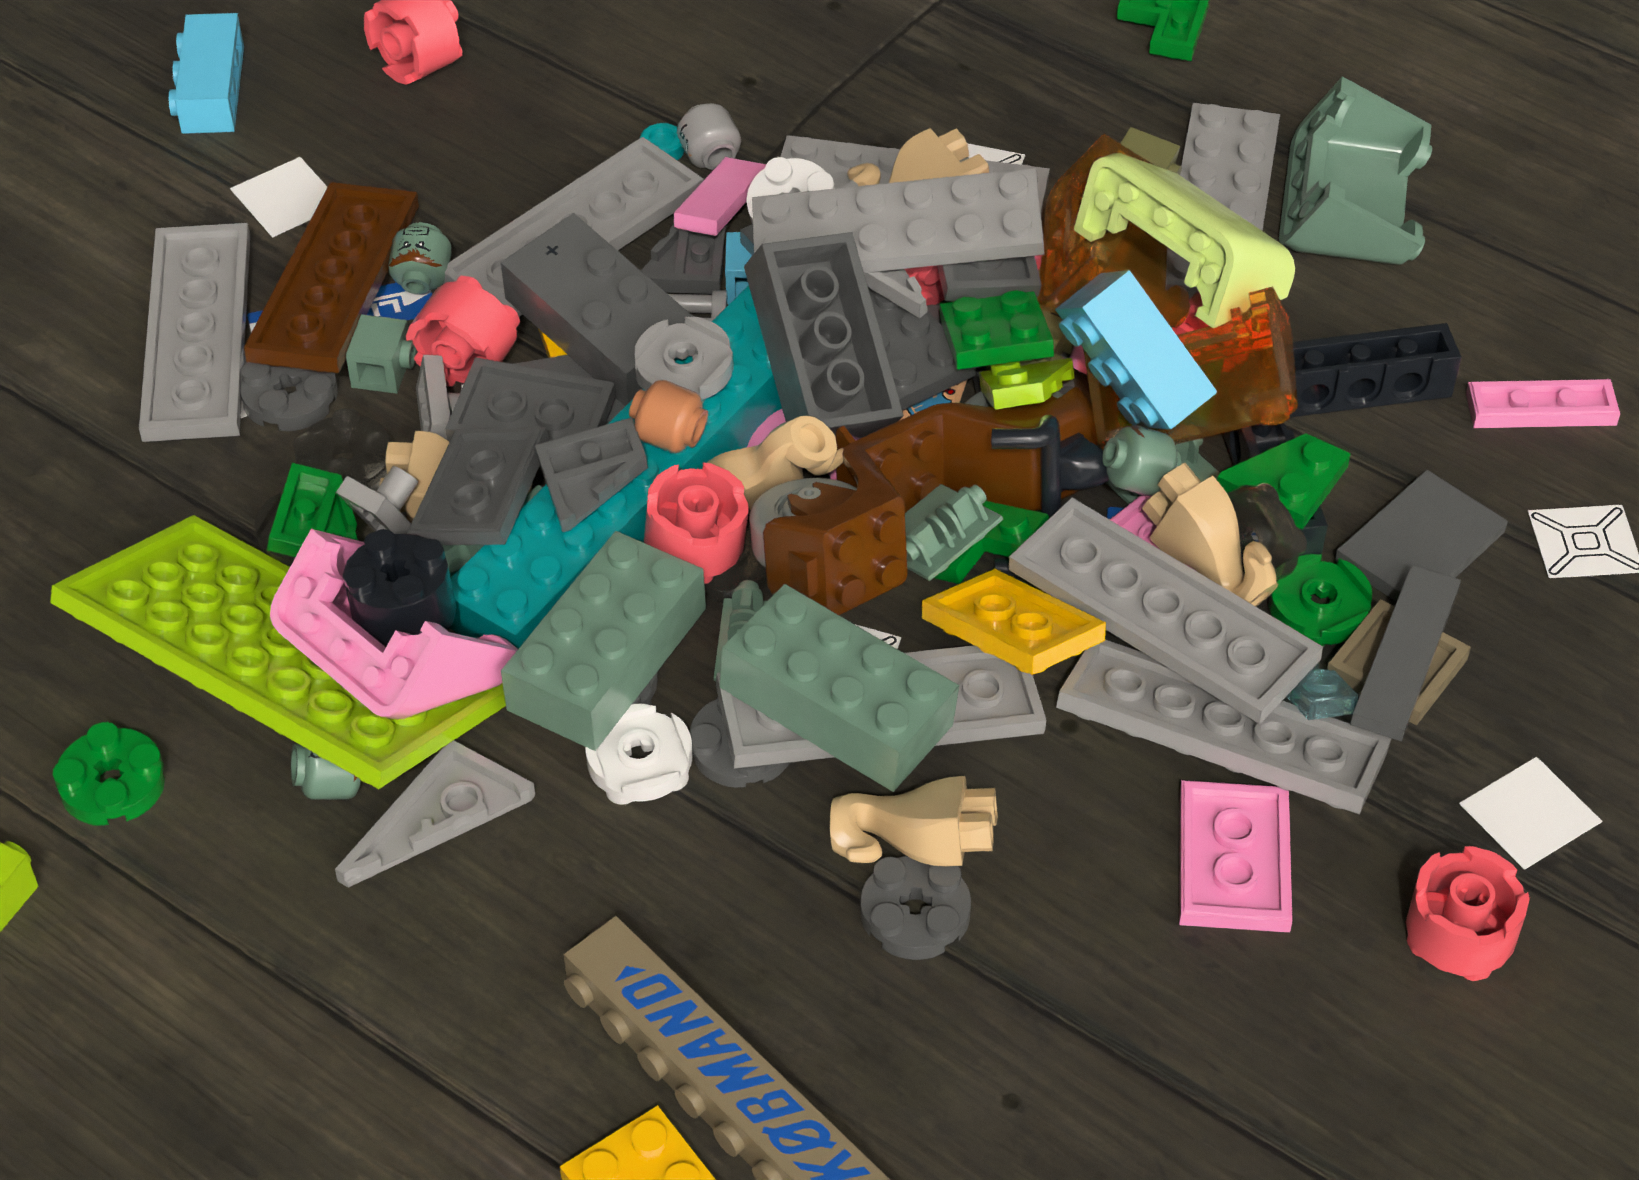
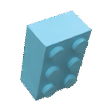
(1134, 351)

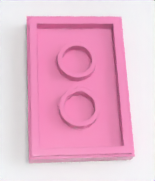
(1235, 856)

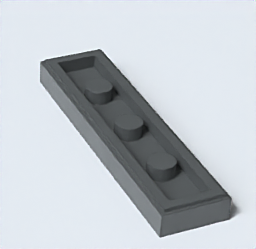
(1405, 653)

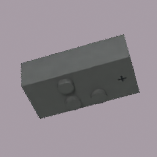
(587, 300)
(823, 333)

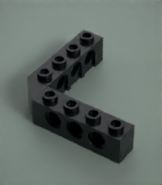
(1357, 374)

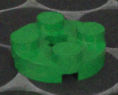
(1322, 623)
(104, 750)

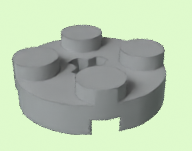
(696, 337)

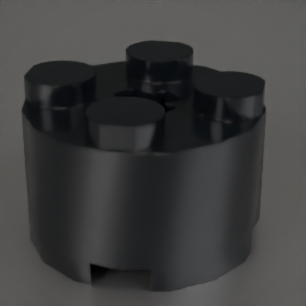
(399, 584)

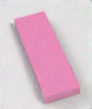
(717, 197)
(1542, 403)

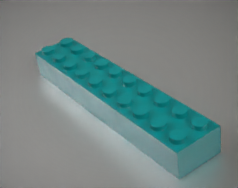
(517, 584)

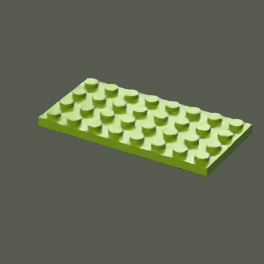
(204, 612)

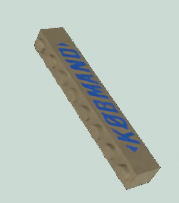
(707, 1062)

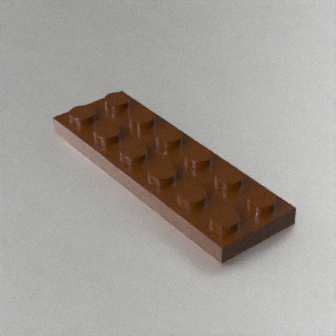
(331, 278)

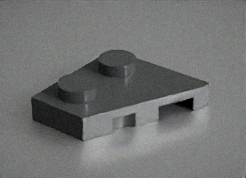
(590, 468)

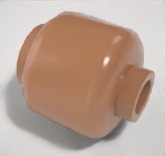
(668, 416)

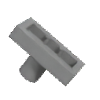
(432, 397)
(381, 507)

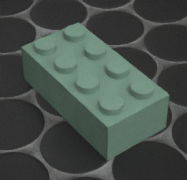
(604, 640)
(838, 687)

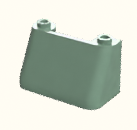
(1352, 178)

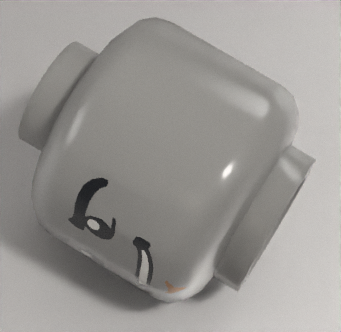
(708, 135)

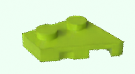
(1021, 385)

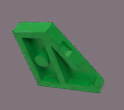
(1298, 470)
(308, 504)

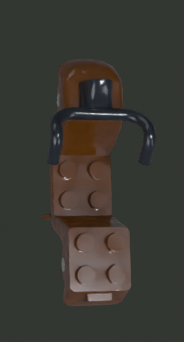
(848, 534)

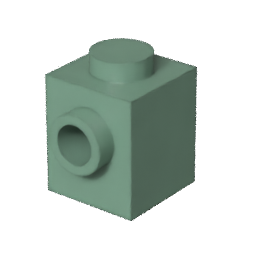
(379, 354)

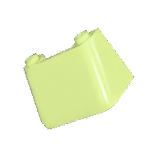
(1223, 248)

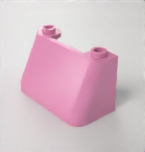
(392, 680)

